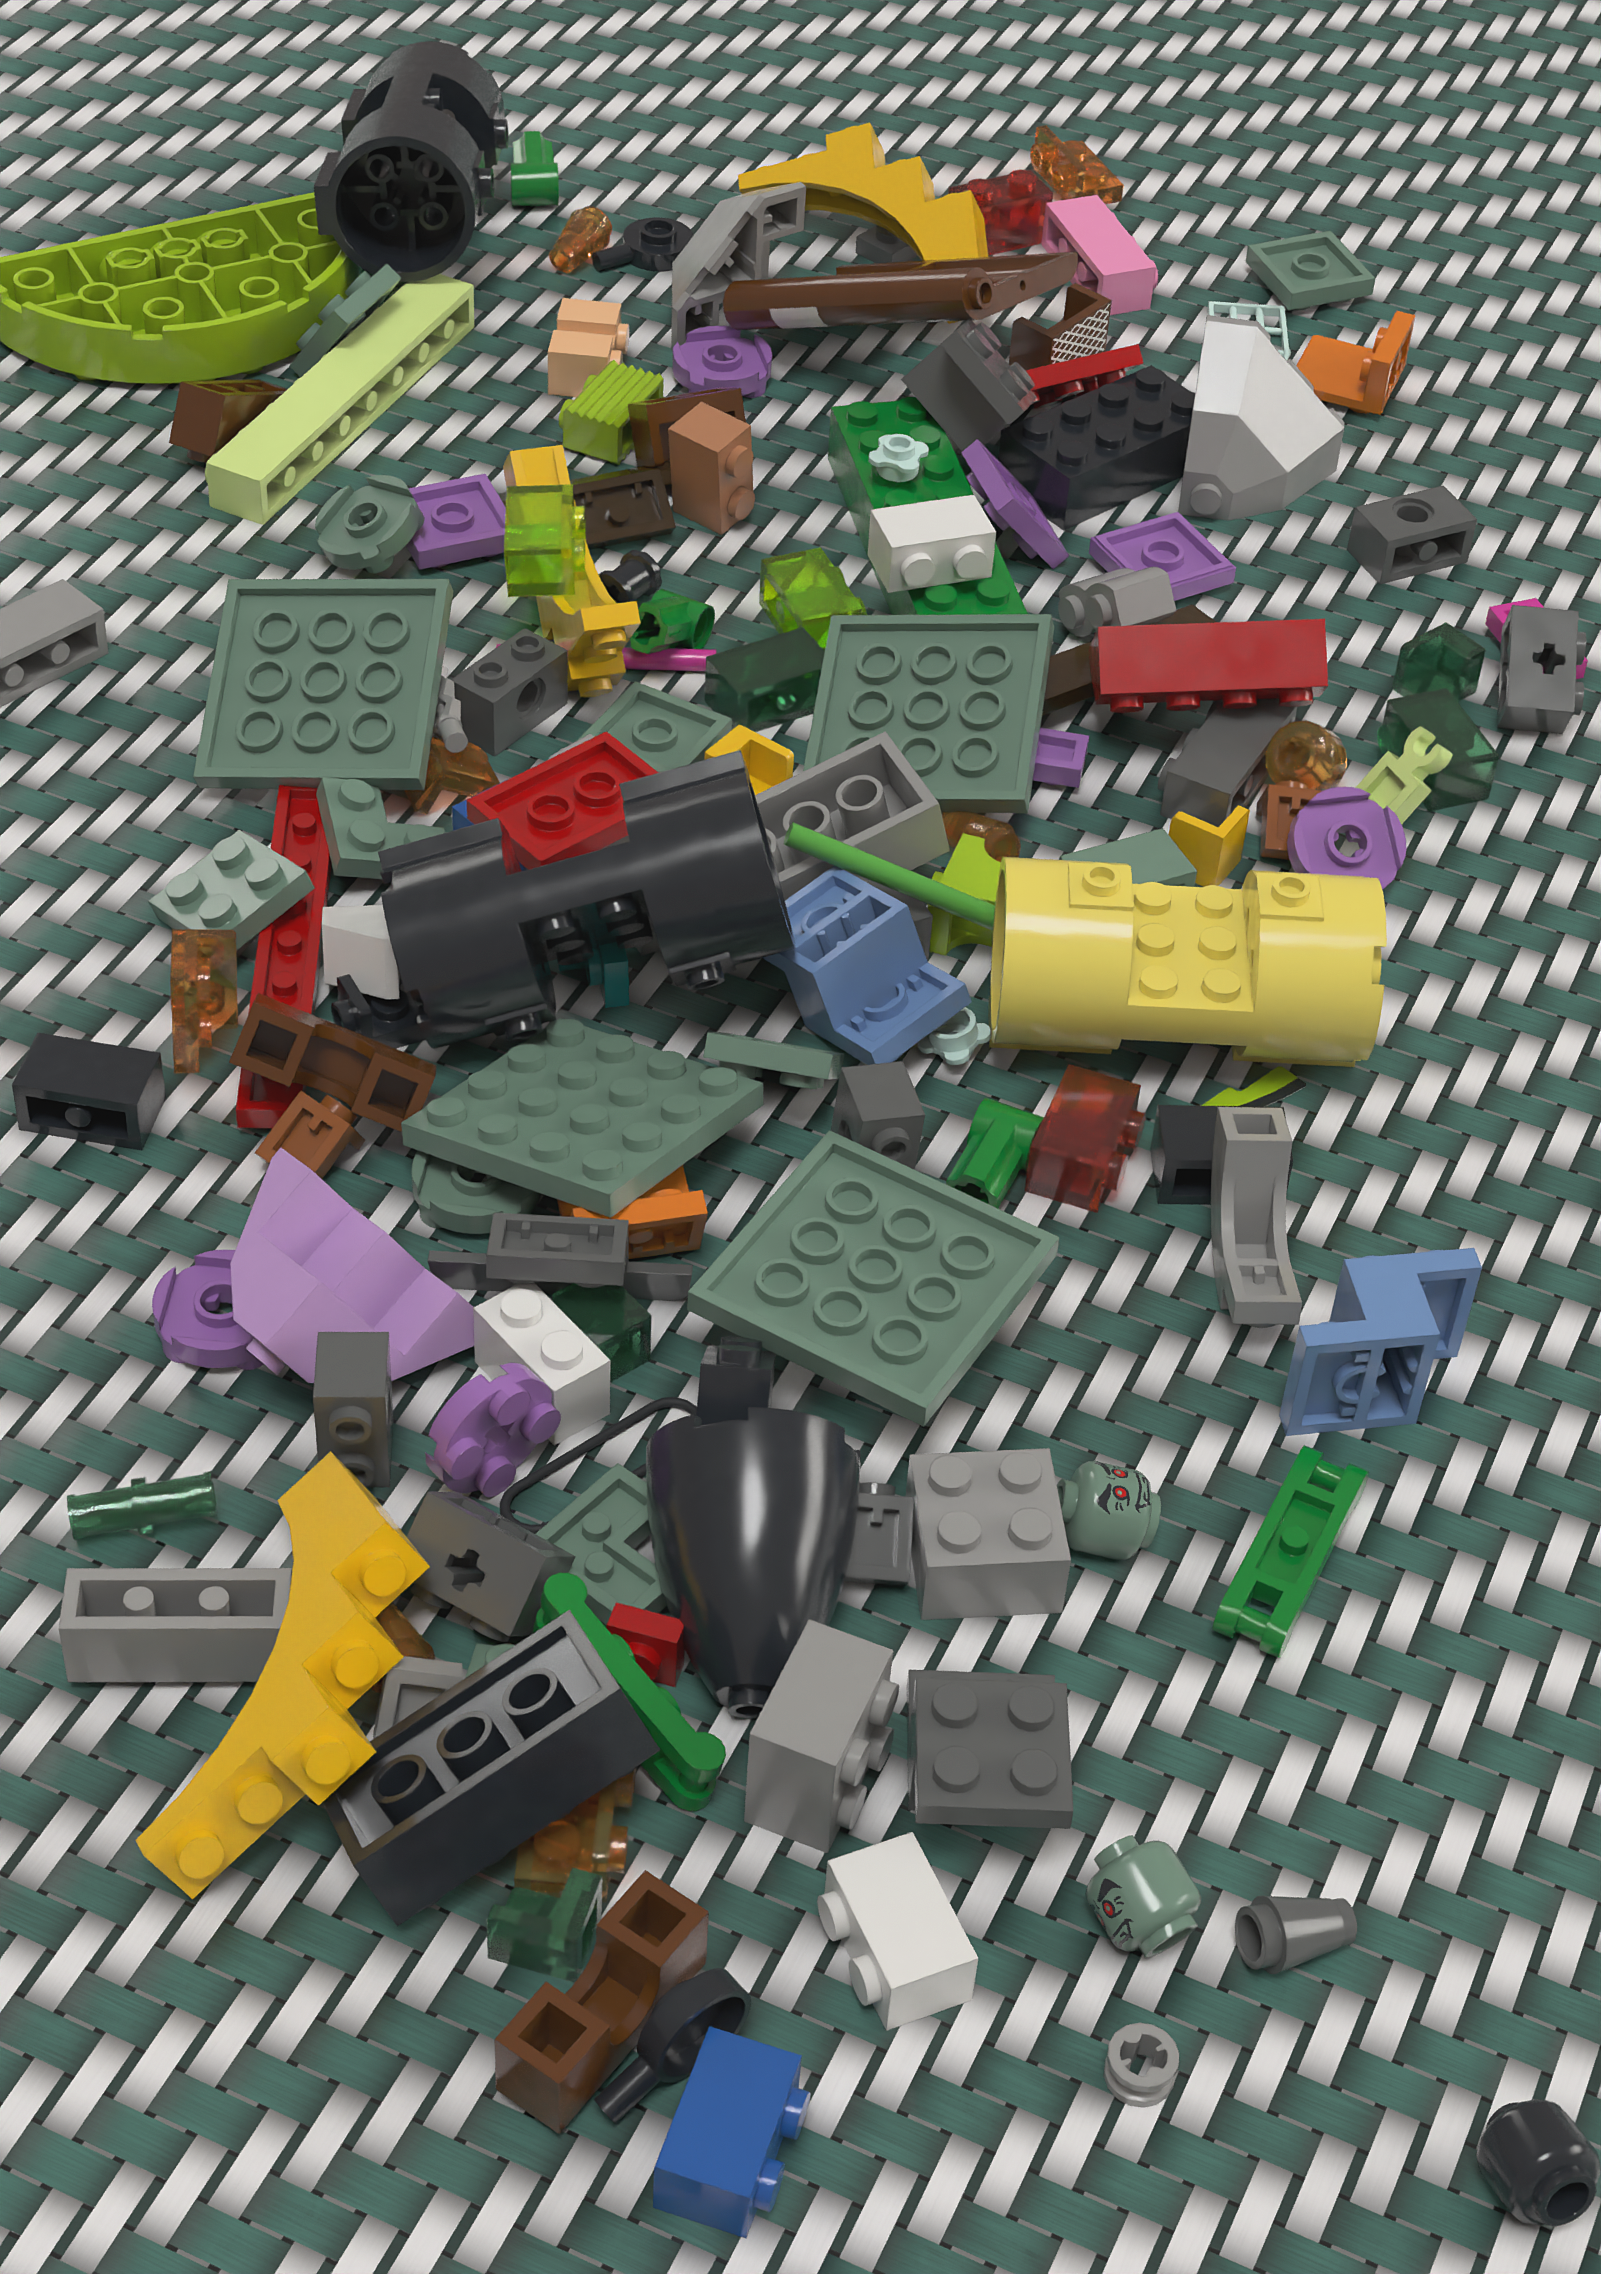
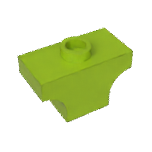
(975, 874)

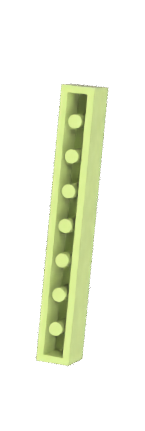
(339, 398)

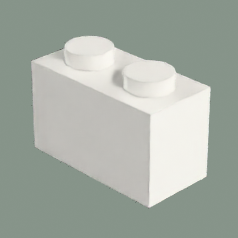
(931, 543)
(532, 1330)
(898, 1931)

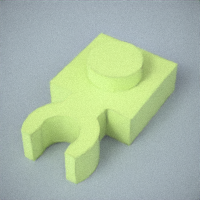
(1399, 780)

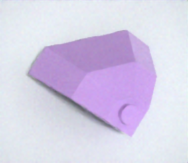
(325, 1267)

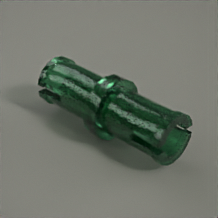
(142, 1505)

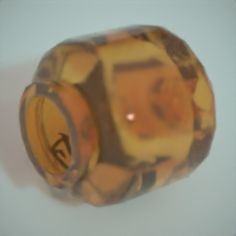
(1306, 755)

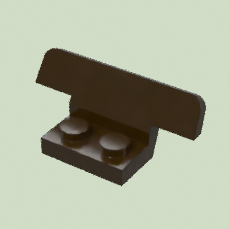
(624, 505)

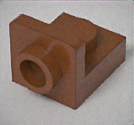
(1278, 808)
(312, 1133)

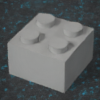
(987, 1534)
(820, 1737)

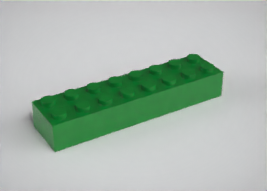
(852, 437)

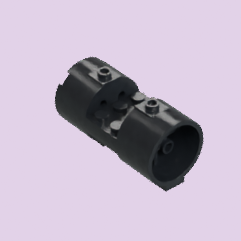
(413, 162)
(480, 930)

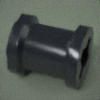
(633, 578)

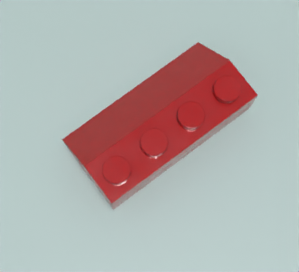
(1209, 664)

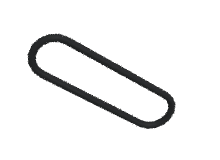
(584, 1447)

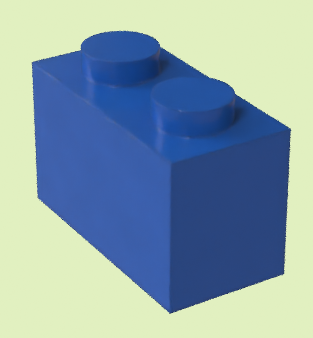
(728, 2133)

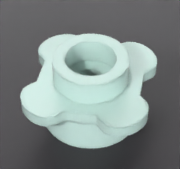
(898, 457)
(956, 1038)

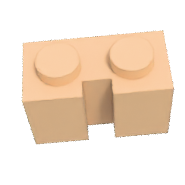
(584, 343)

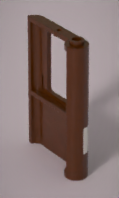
(897, 292)

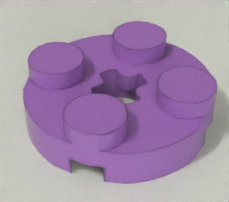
(722, 359)
(1362, 820)
(186, 1327)
(491, 1430)

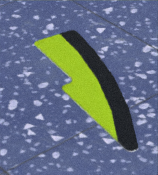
(1265, 1091)

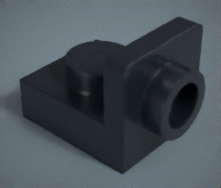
(377, 1018)

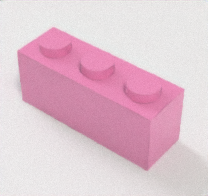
(1107, 254)

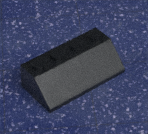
(486, 1768)

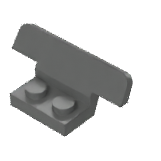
(556, 1254)

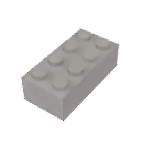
(861, 799)

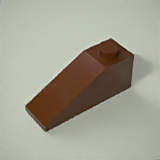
(215, 411)

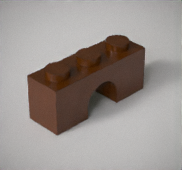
(322, 1055)
(571, 2042)

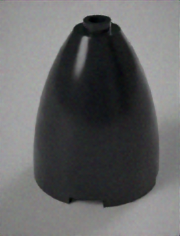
(750, 1540)

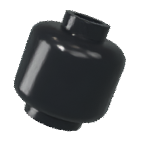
(1538, 2162)

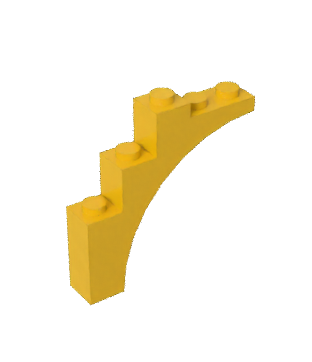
(896, 196)
(584, 623)
(327, 1654)

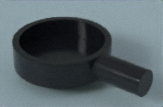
(647, 244)
(675, 2035)

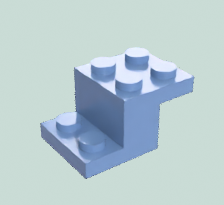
(863, 969)
(1380, 1341)

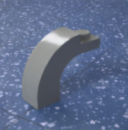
(1250, 1217)

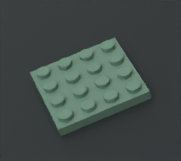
(324, 683)
(949, 693)
(583, 1116)
(874, 1276)

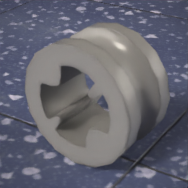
(1159, 2078)

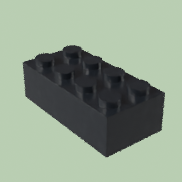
(1101, 446)

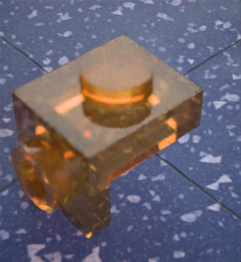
(459, 772)

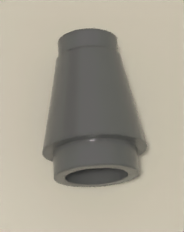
(1292, 1930)

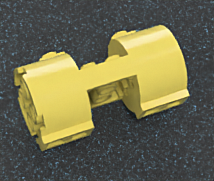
(1265, 967)

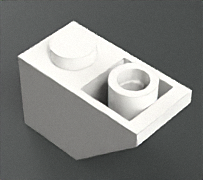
(359, 945)

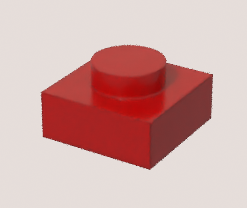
(653, 1640)

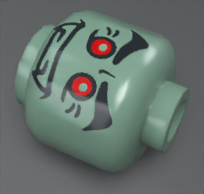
(1108, 1510)
(1143, 1896)

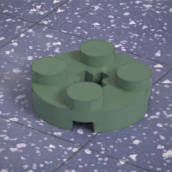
(389, 518)
(461, 1205)

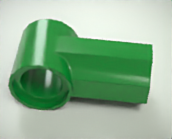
(534, 172)
(672, 622)
(994, 1151)

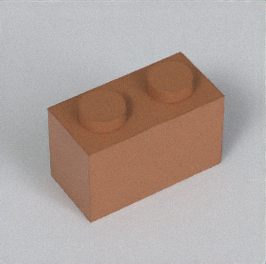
(711, 468)

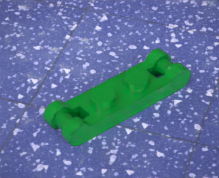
(1290, 1550)
(687, 1758)

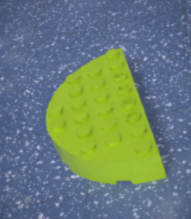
(176, 295)

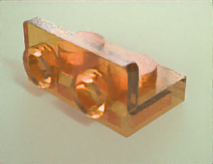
(1073, 168)
(201, 991)
(580, 1840)

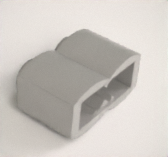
(1116, 599)

